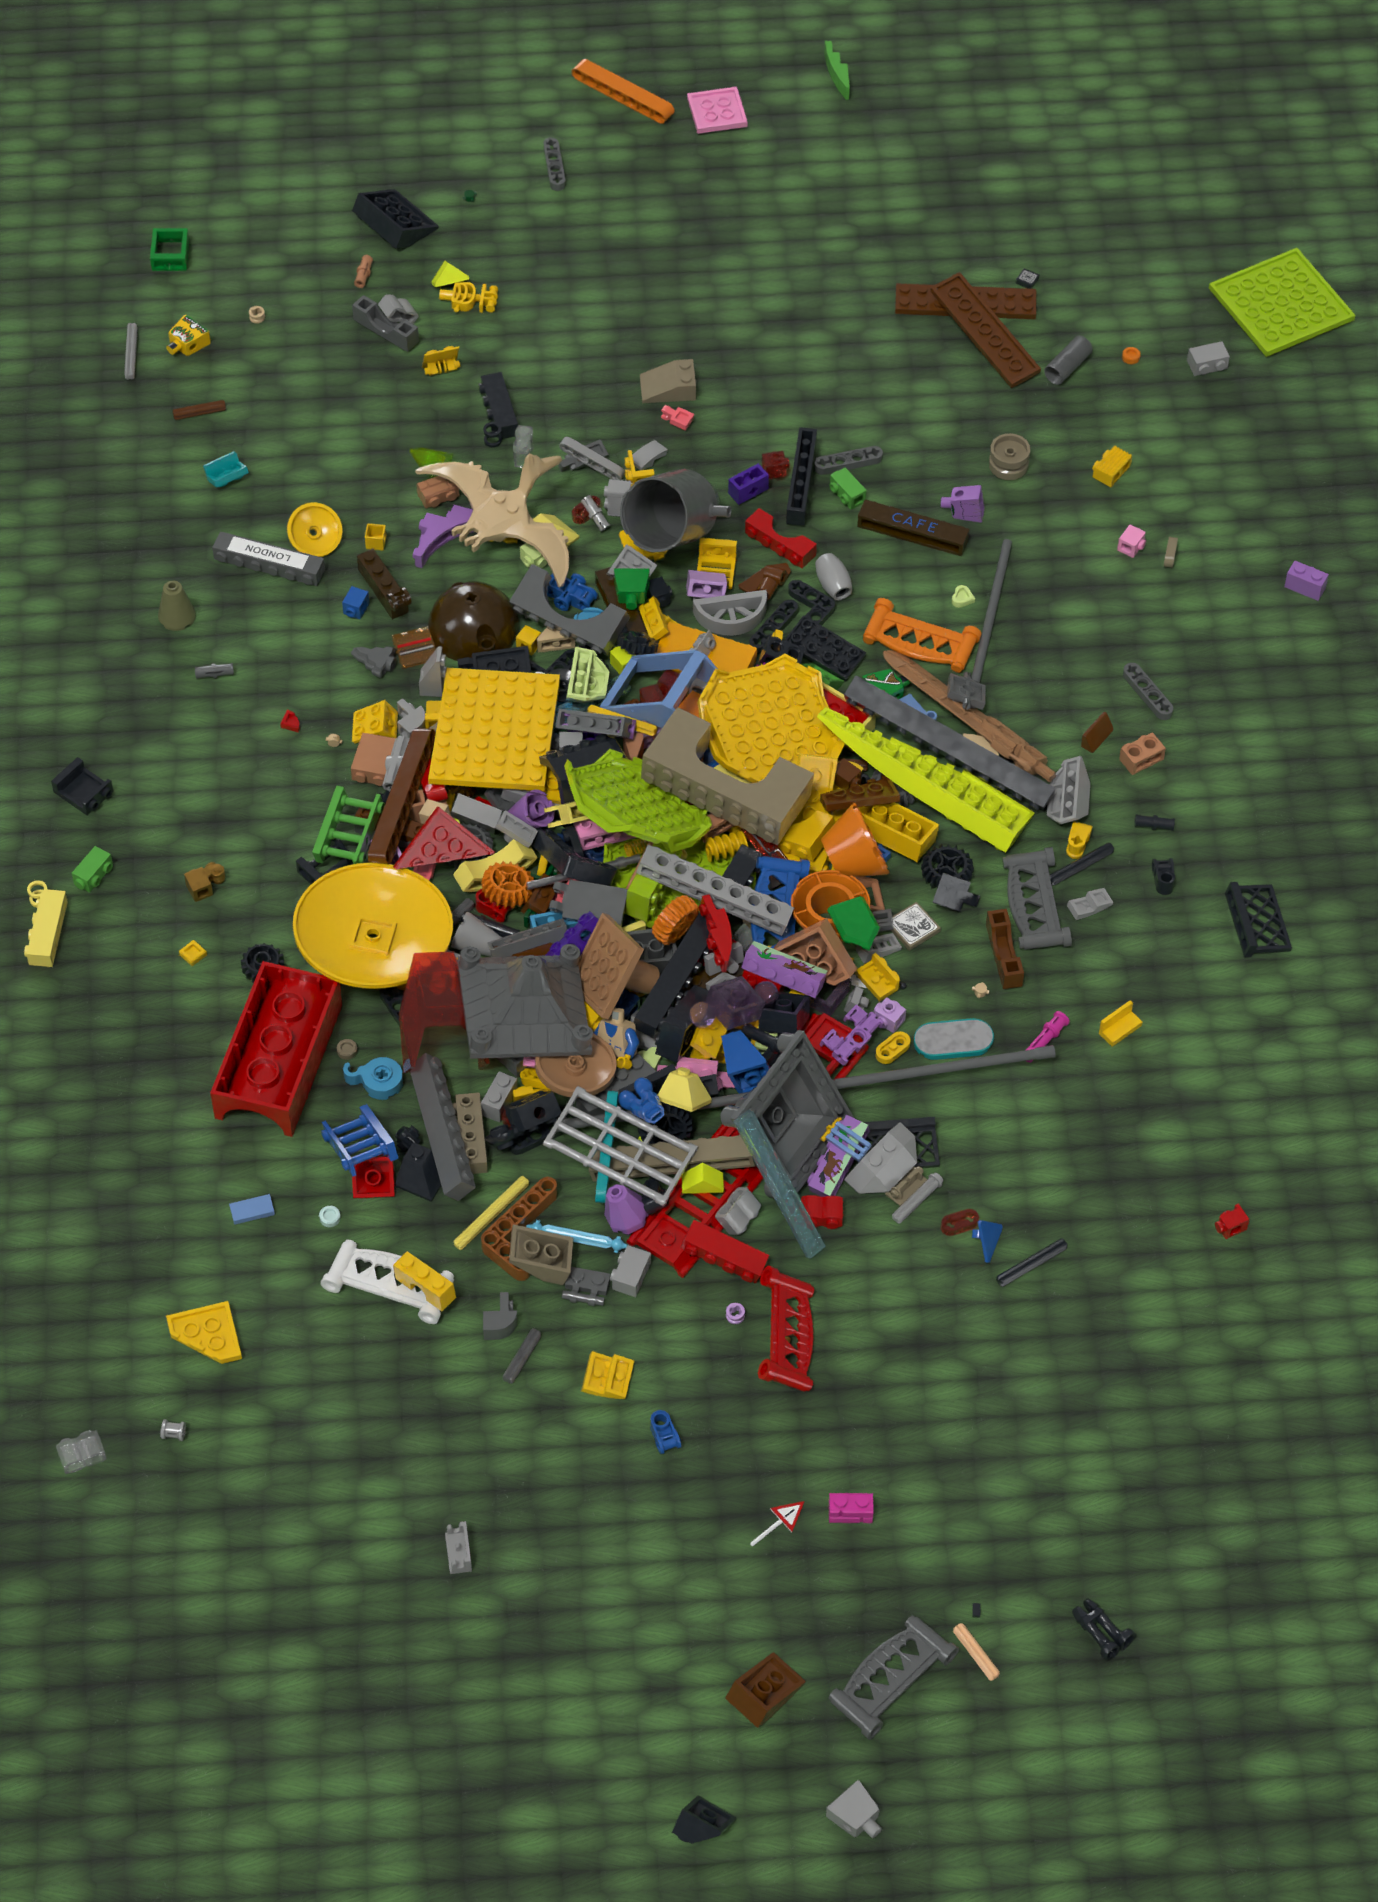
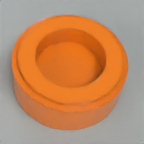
(1131, 355)

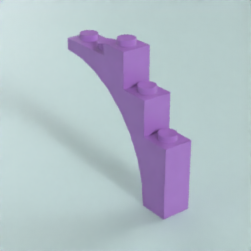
(438, 531)

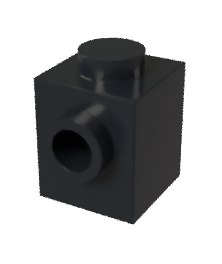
(660, 590)

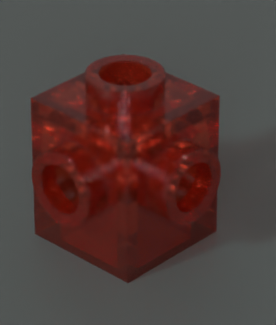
(775, 464)

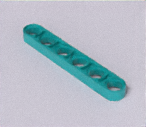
(602, 1180)

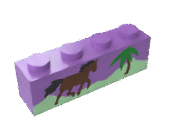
(784, 969)
(836, 1163)

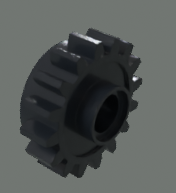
(253, 959)

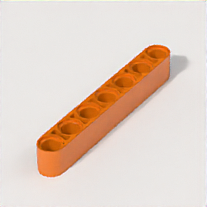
(623, 91)

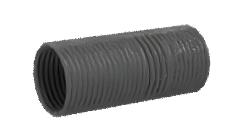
(1068, 360)

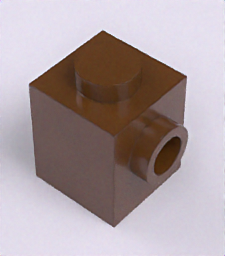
(847, 774)

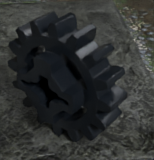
(637, 643)

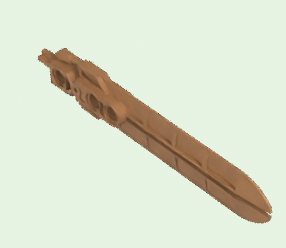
(995, 732)

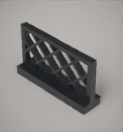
(1242, 918)
(916, 1126)

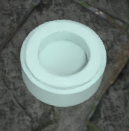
(329, 1216)

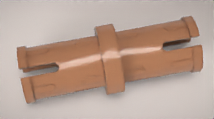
(363, 271)

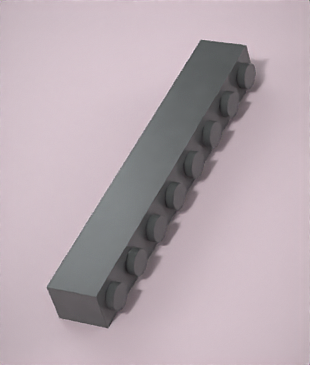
(442, 1127)

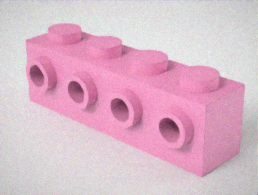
(594, 836)

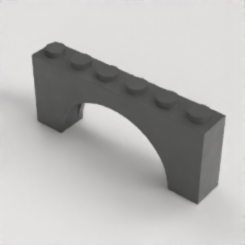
(597, 632)

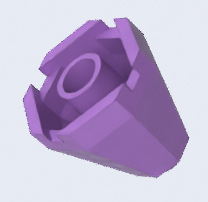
(624, 1209)

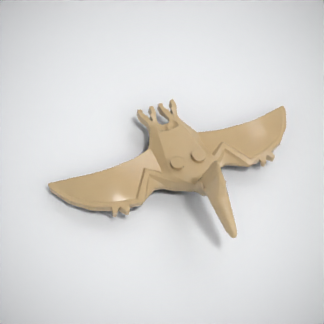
(505, 513)

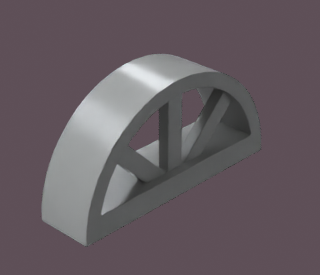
(720, 605)

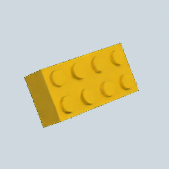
(900, 829)

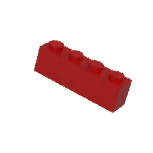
(724, 1251)

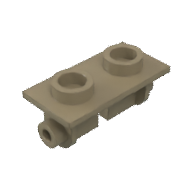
(907, 1185)

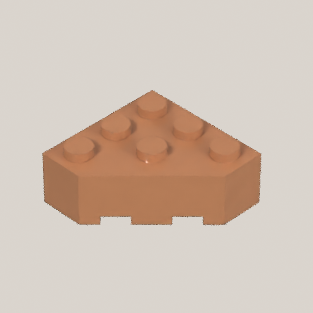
(821, 948)

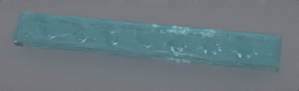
(779, 1183)

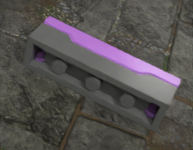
(596, 723)

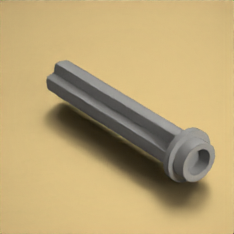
(917, 1197)

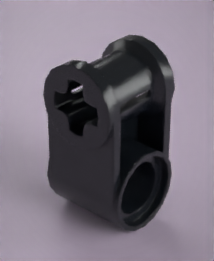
(1163, 875)
(649, 1204)

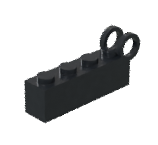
(499, 409)

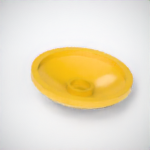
(321, 520)

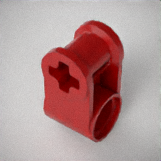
(490, 909)

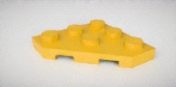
(208, 1331)

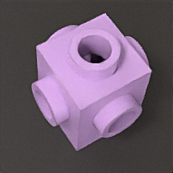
(891, 1013)

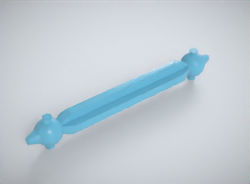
(582, 1237)

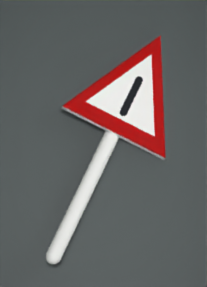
(787, 1515)

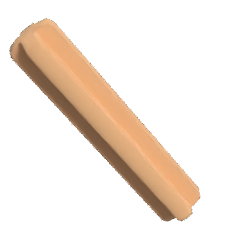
(976, 1651)

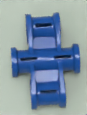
(573, 593)

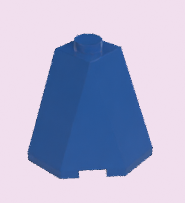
(743, 1062)

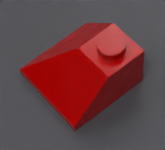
(374, 1178)

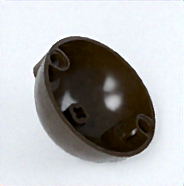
(468, 613)

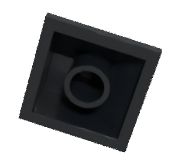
(419, 1173)
(702, 1821)

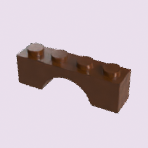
(1000, 937)

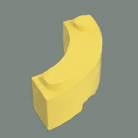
(471, 872)

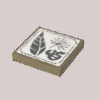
(914, 926)

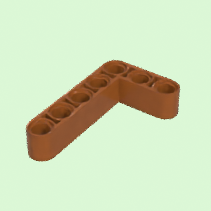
(529, 1212)

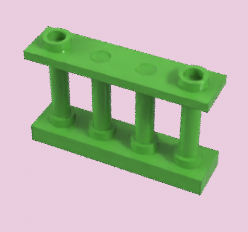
(335, 816)

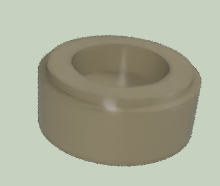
(346, 1049)

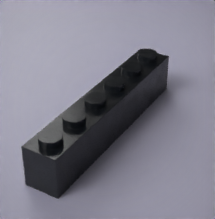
(801, 476)

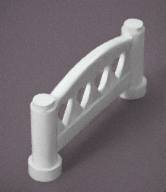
(345, 1272)

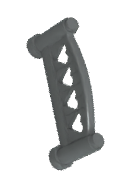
(1037, 864)
(865, 1711)

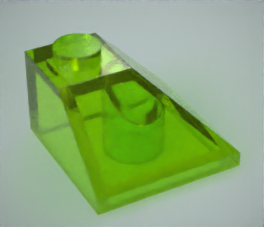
(429, 456)

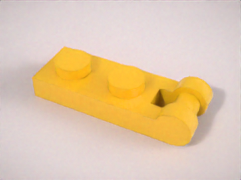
(653, 618)

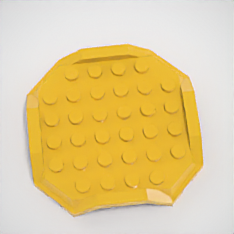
(766, 716)

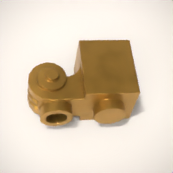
(199, 880)

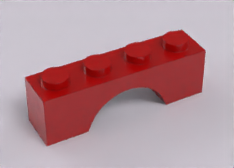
(797, 550)

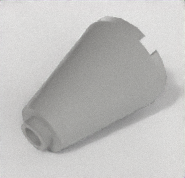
(474, 934)

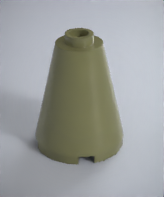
(175, 607)

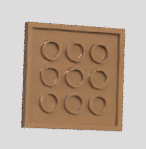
(611, 965)

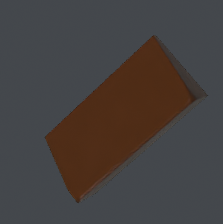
(1097, 733)

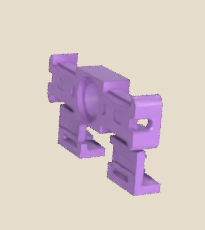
(848, 1046)

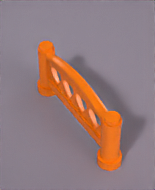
(884, 619)

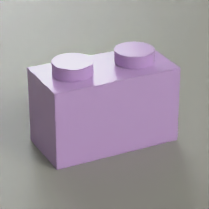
(705, 584)

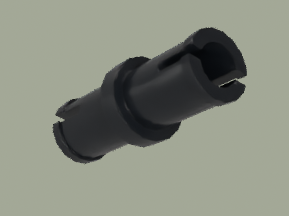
(1154, 822)

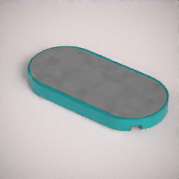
(953, 1039)

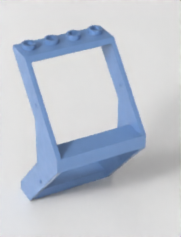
(690, 662)

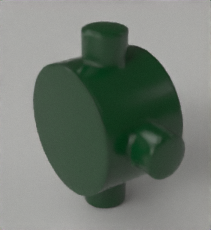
(469, 196)

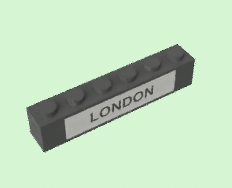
(268, 558)

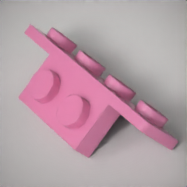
(702, 1068)

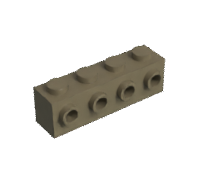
(471, 1130)

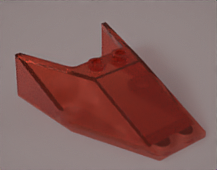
(430, 1000)

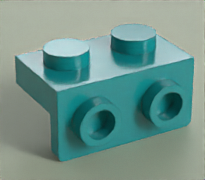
(225, 470)

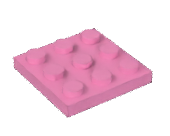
(717, 110)

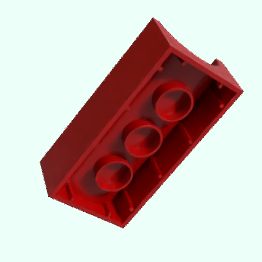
(278, 1045)

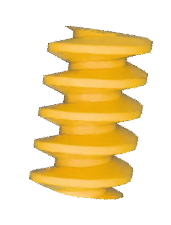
(724, 845)

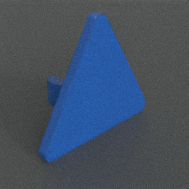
(989, 1235)

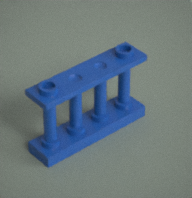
(373, 1128)

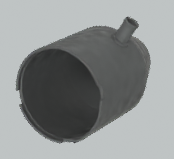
(670, 510)

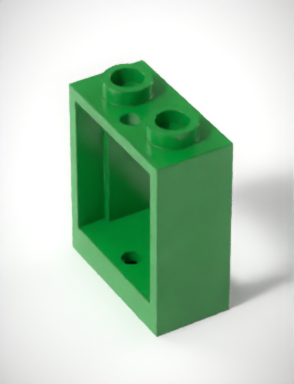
(177, 261)

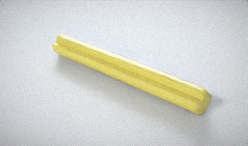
(491, 1212)

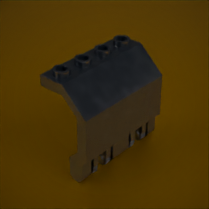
(580, 755)

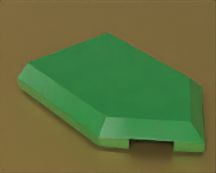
(855, 922)

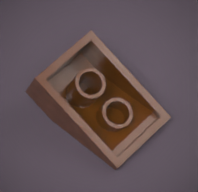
(764, 1689)

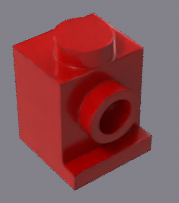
(1232, 1222)

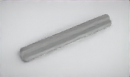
(130, 351)

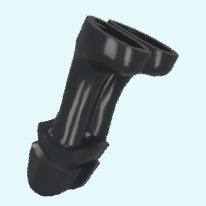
(1096, 1615)

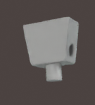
(855, 1811)

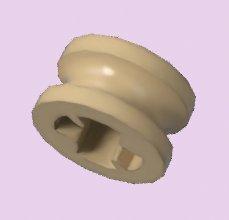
(253, 314)

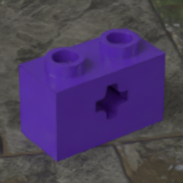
(748, 484)

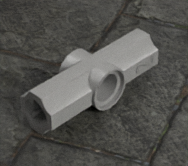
(394, 760)

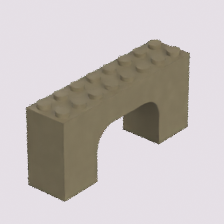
(758, 807)

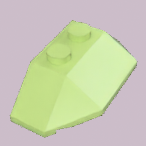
(587, 677)

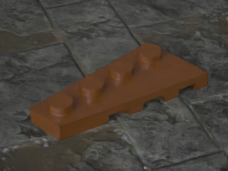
(869, 794)

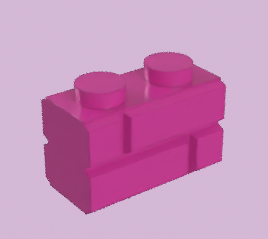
(850, 1507)

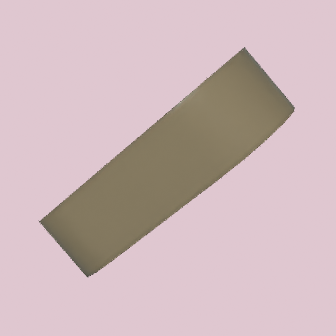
(1170, 552)

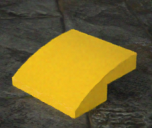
(607, 1375)

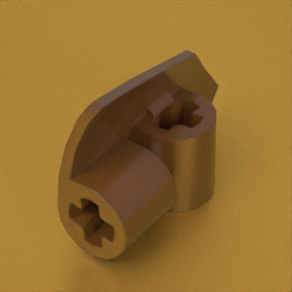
(767, 579)

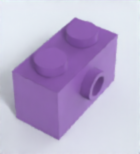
(1306, 580)

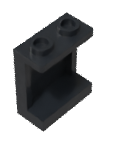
(81, 787)

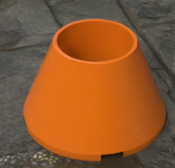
(853, 846)
(820, 891)

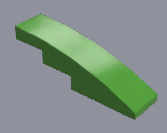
(837, 71)

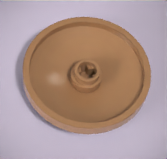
(589, 1072)

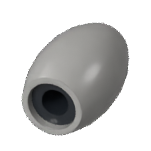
(833, 576)

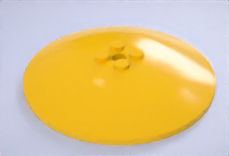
(367, 899)

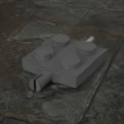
(966, 690)

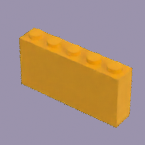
(725, 655)

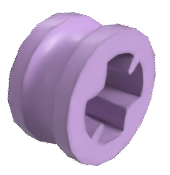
(732, 1308)

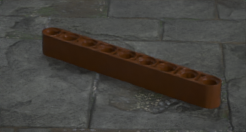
(402, 796)

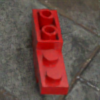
(719, 931)

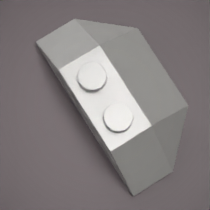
(1071, 792)
(885, 1162)

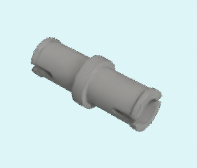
(595, 513)

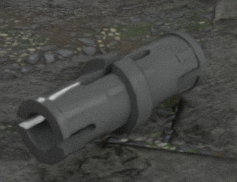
(214, 670)

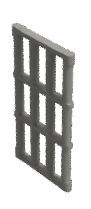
(632, 1162)

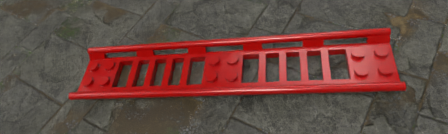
(663, 1234)

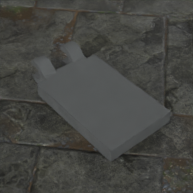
(584, 897)

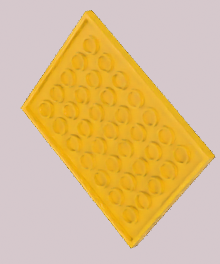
(494, 729)

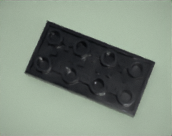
(826, 648)

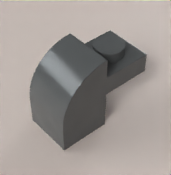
(500, 1323)

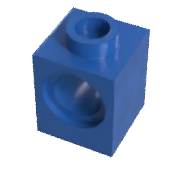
(355, 602)

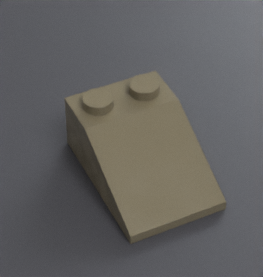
(669, 382)
(541, 1253)

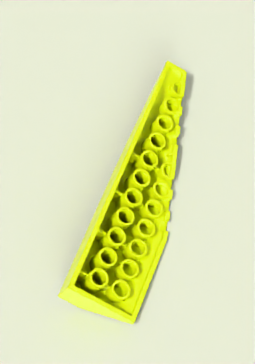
(950, 792)

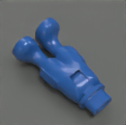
(648, 1106)

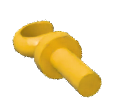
(828, 1128)

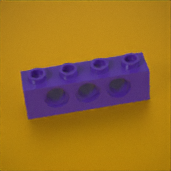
(573, 935)

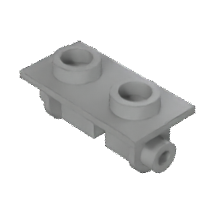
(704, 643)

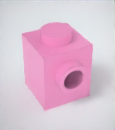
(1131, 541)

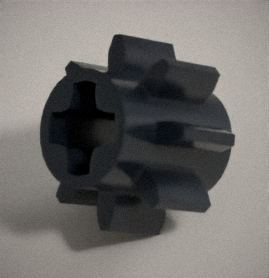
(406, 1136)

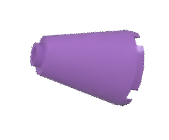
(531, 809)

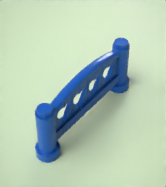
(788, 873)

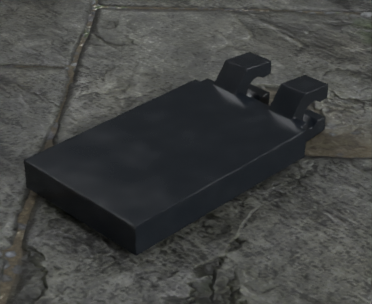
(507, 659)

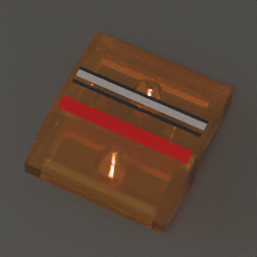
(413, 646)

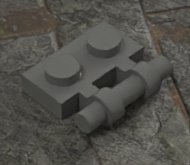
(586, 1281)

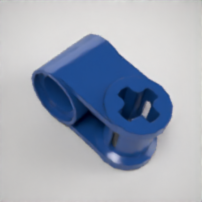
(664, 1435)

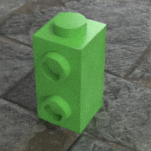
(847, 488)
(92, 869)

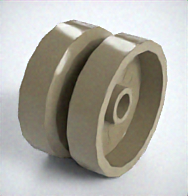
(1009, 456)

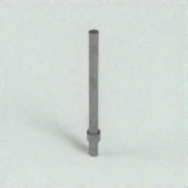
(620, 863)

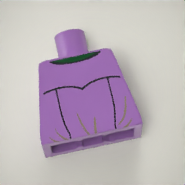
(965, 503)

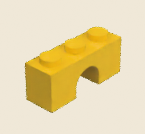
(414, 1272)

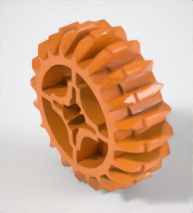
(506, 884)
(675, 920)

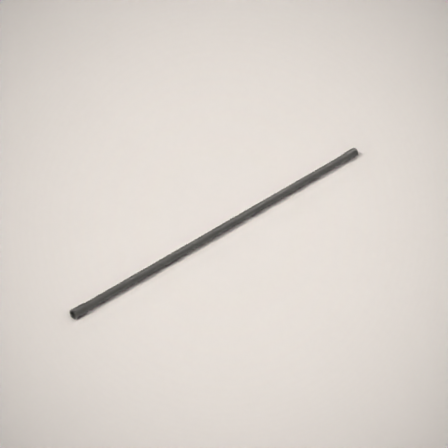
(1037, 1053)

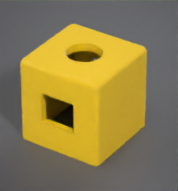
(375, 536)
(528, 637)

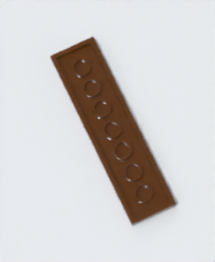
(1004, 302)
(985, 330)

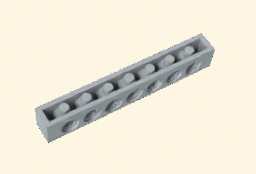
(722, 897)

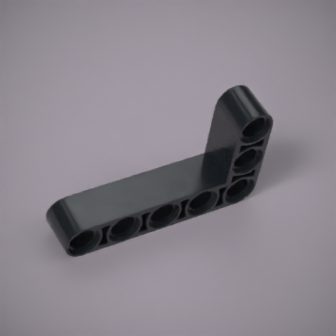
(569, 862)

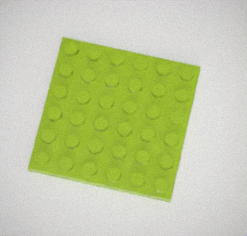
(1281, 302)

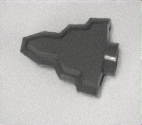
(376, 659)

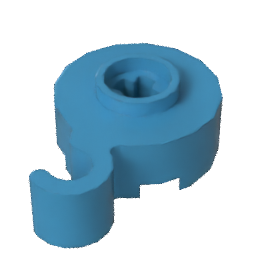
(370, 1077)

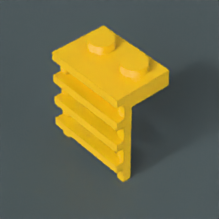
(718, 554)
(707, 1041)

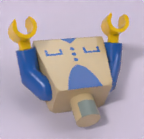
(620, 1036)

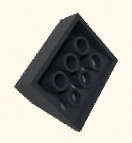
(393, 217)

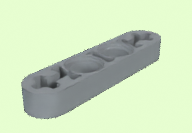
(591, 458)

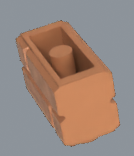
(437, 491)

